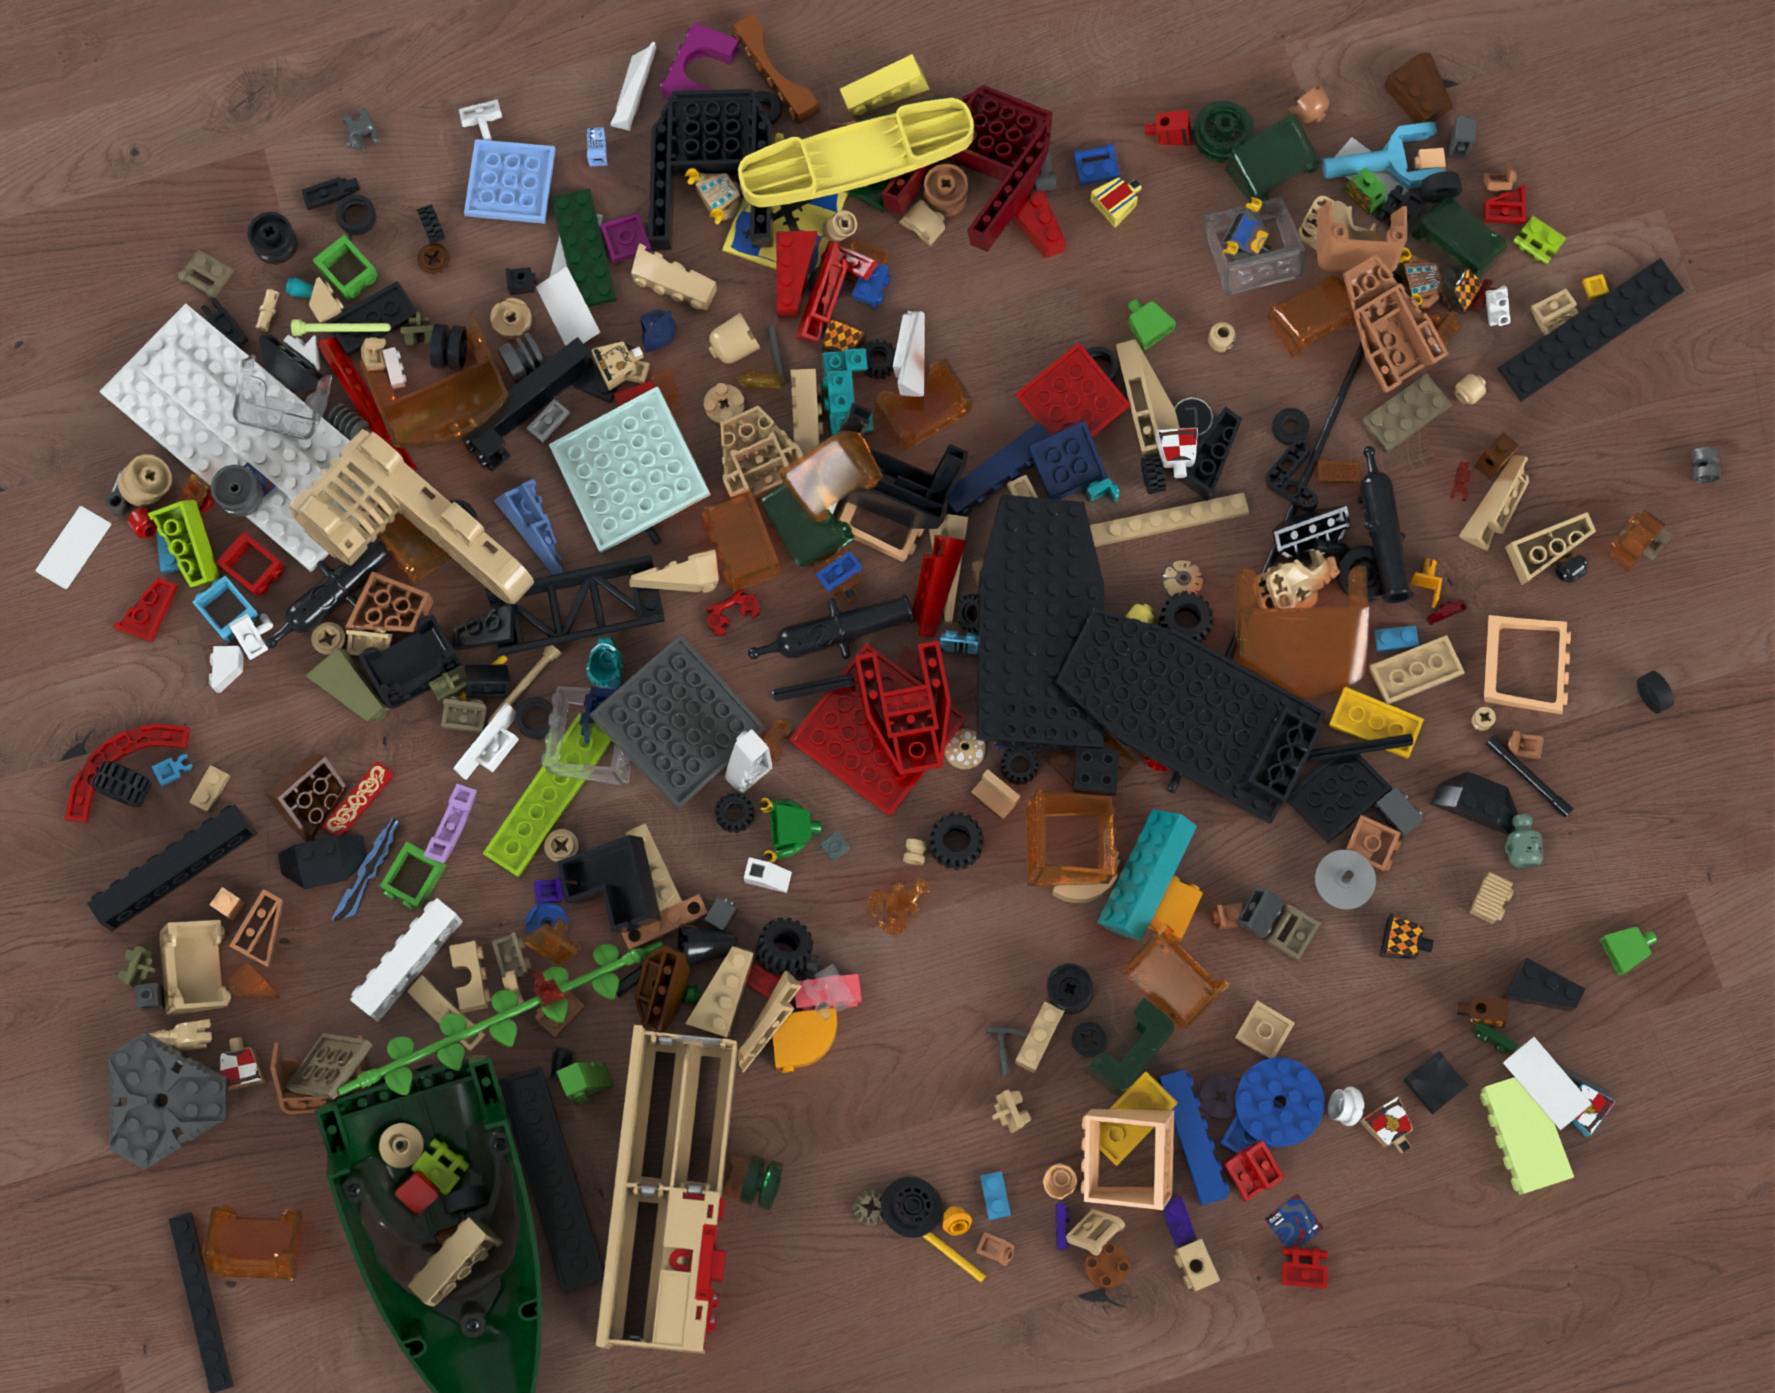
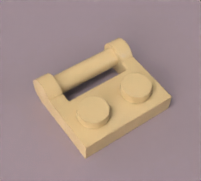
(1090, 1227)

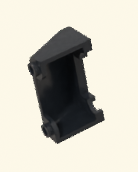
(409, 665)

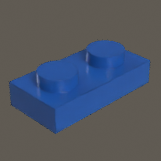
(839, 571)

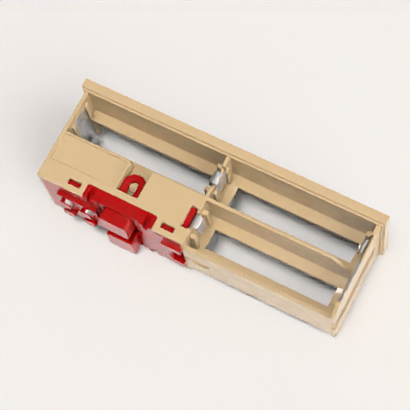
(688, 1212)

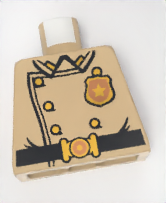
(616, 362)

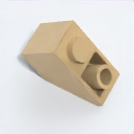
(322, 303)

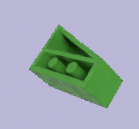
(584, 1081)

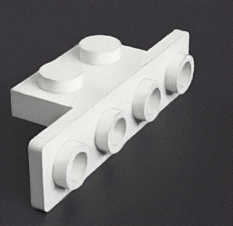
(491, 745)

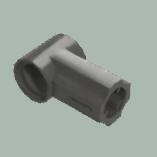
(1046, 178)
(114, 497)

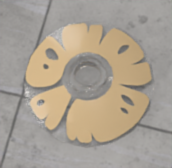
(1173, 583)

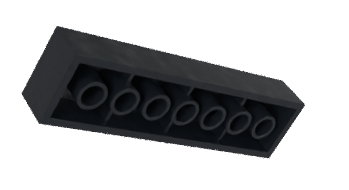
(172, 867)

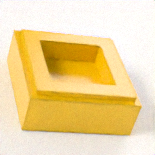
(1595, 286)

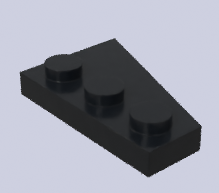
(594, 384)
(488, 630)

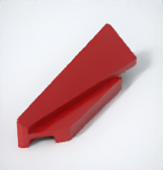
(823, 296)
(935, 582)

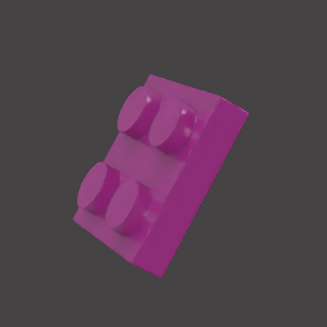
(625, 236)

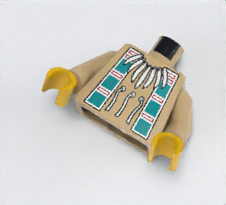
(717, 193)

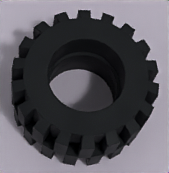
(1191, 604)
(121, 784)
(956, 823)
(791, 934)

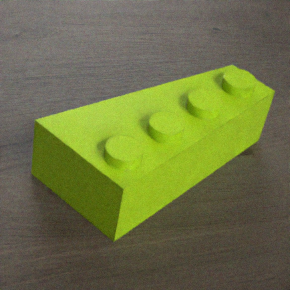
(188, 541)

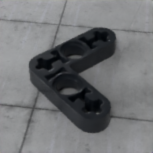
(1286, 481)

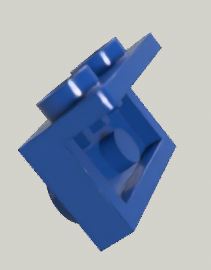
(871, 290)

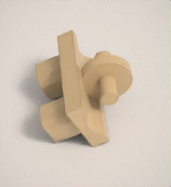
(1008, 1112)

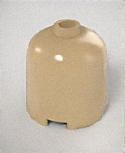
(732, 341)

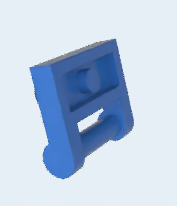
(1098, 170)

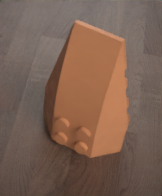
(1391, 326)

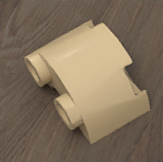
(924, 222)

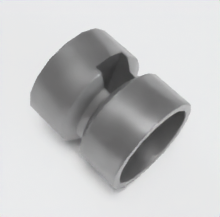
(1705, 464)

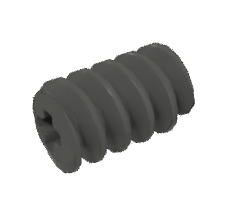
(347, 421)

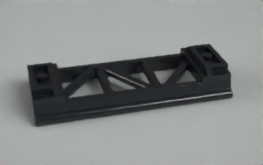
(646, 604)

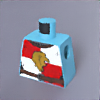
(1593, 1115)

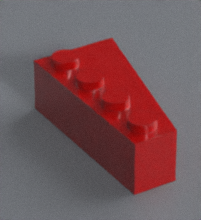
(793, 264)

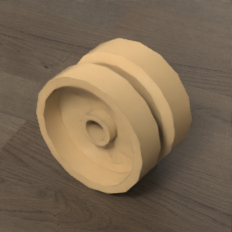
(144, 480)

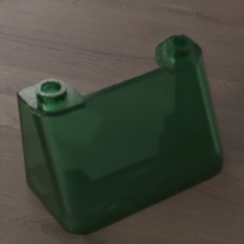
(1272, 158)
(1461, 236)
(804, 538)

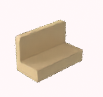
(996, 794)

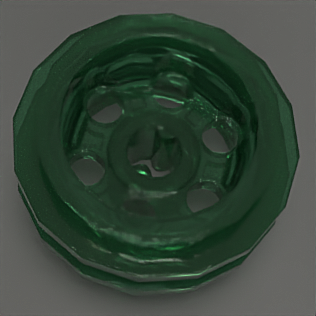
(1221, 114)

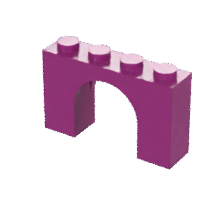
(699, 43)

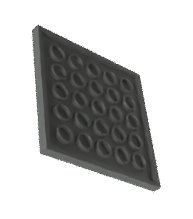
(676, 721)

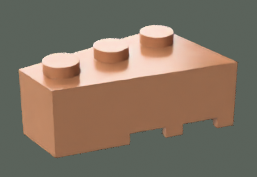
(259, 930)

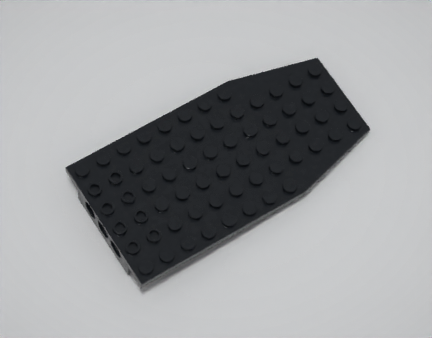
(1032, 605)
(1192, 710)

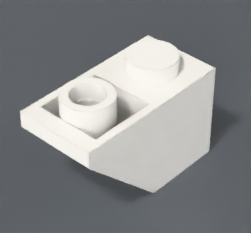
(227, 666)
(767, 875)

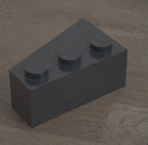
(1543, 987)

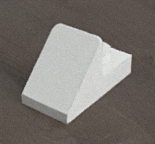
(308, 352)

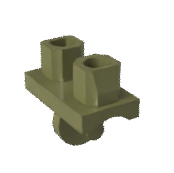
(410, 333)
(449, 683)
(139, 966)

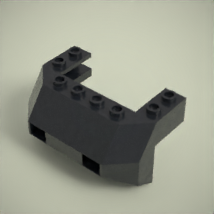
(905, 491)

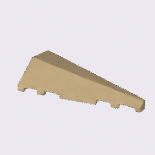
(954, 527)

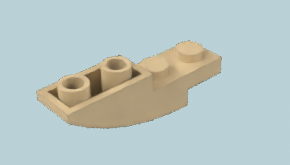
(439, 1005)

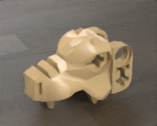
(1341, 214)
(1296, 585)

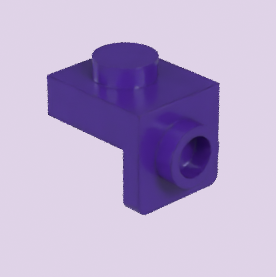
(548, 891)

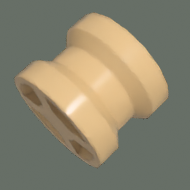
(1479, 719)

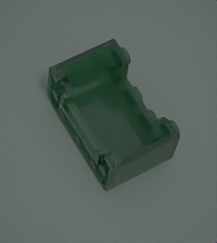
(1120, 1076)

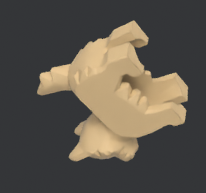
(186, 1035)

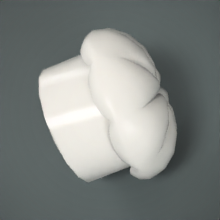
(1346, 1106)

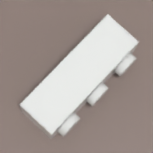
(394, 368)

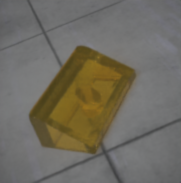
(761, 380)

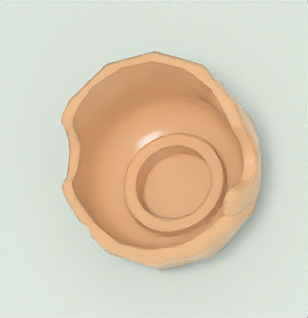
(1060, 1181)

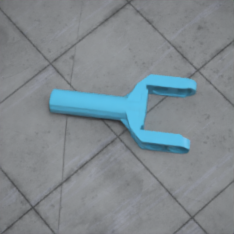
(1391, 158)

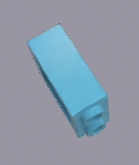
(206, 597)

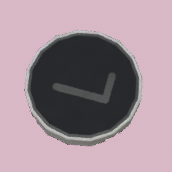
(1194, 414)

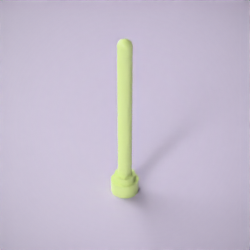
(299, 327)

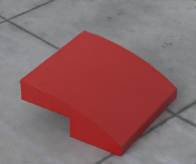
(1253, 1170)

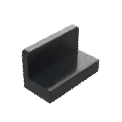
(487, 681)

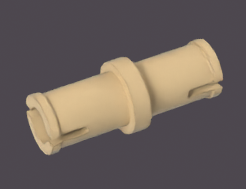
(267, 310)

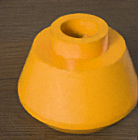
(956, 1221)

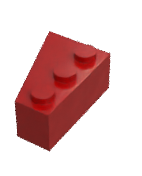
(1040, 225)

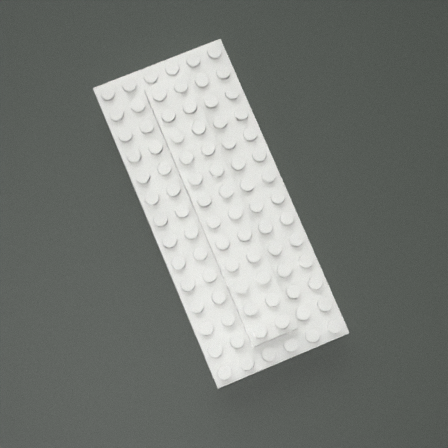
(185, 397)

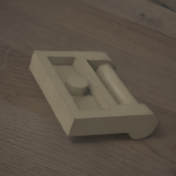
(209, 269)
(1299, 935)

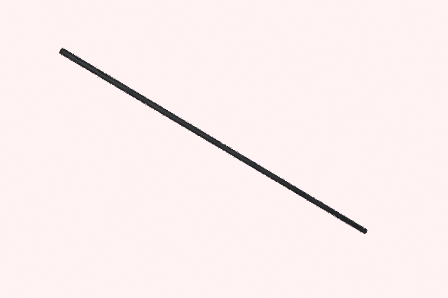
(1304, 481)

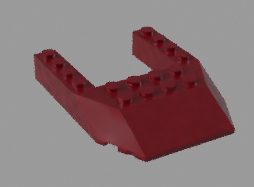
(1006, 145)

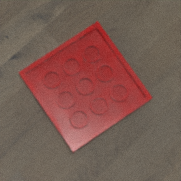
(1072, 392)

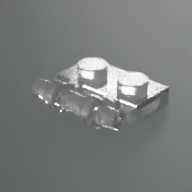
(834, 988)

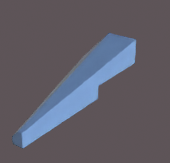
(525, 513)

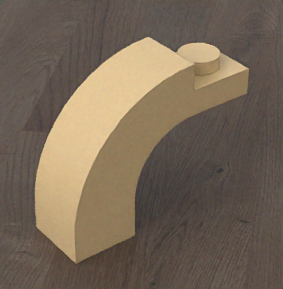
(1084, 893)

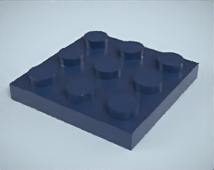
(1067, 461)

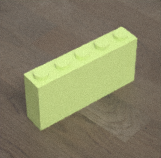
(1526, 1136)

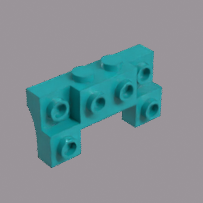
(839, 385)

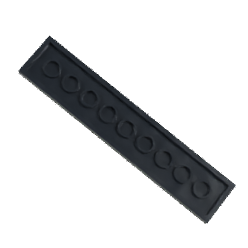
(1590, 329)
(552, 1179)

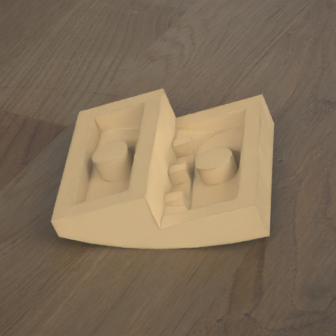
(1554, 311)

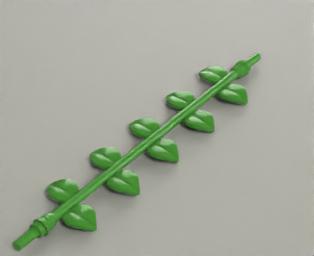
(501, 1027)

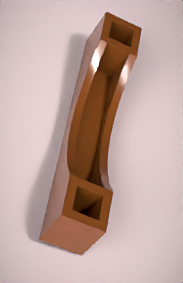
(797, 98)

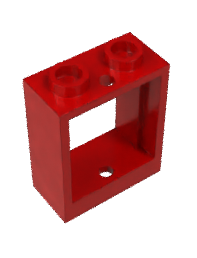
(236, 551)

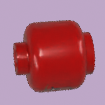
(141, 523)

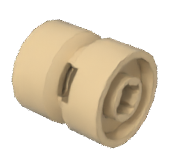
(839, 226)

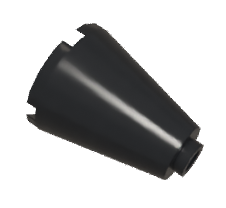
(704, 944)

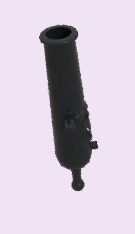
(1384, 530)
(331, 592)
(837, 629)

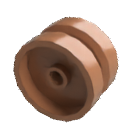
(946, 189)

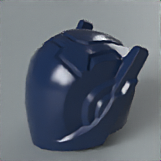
(657, 329)

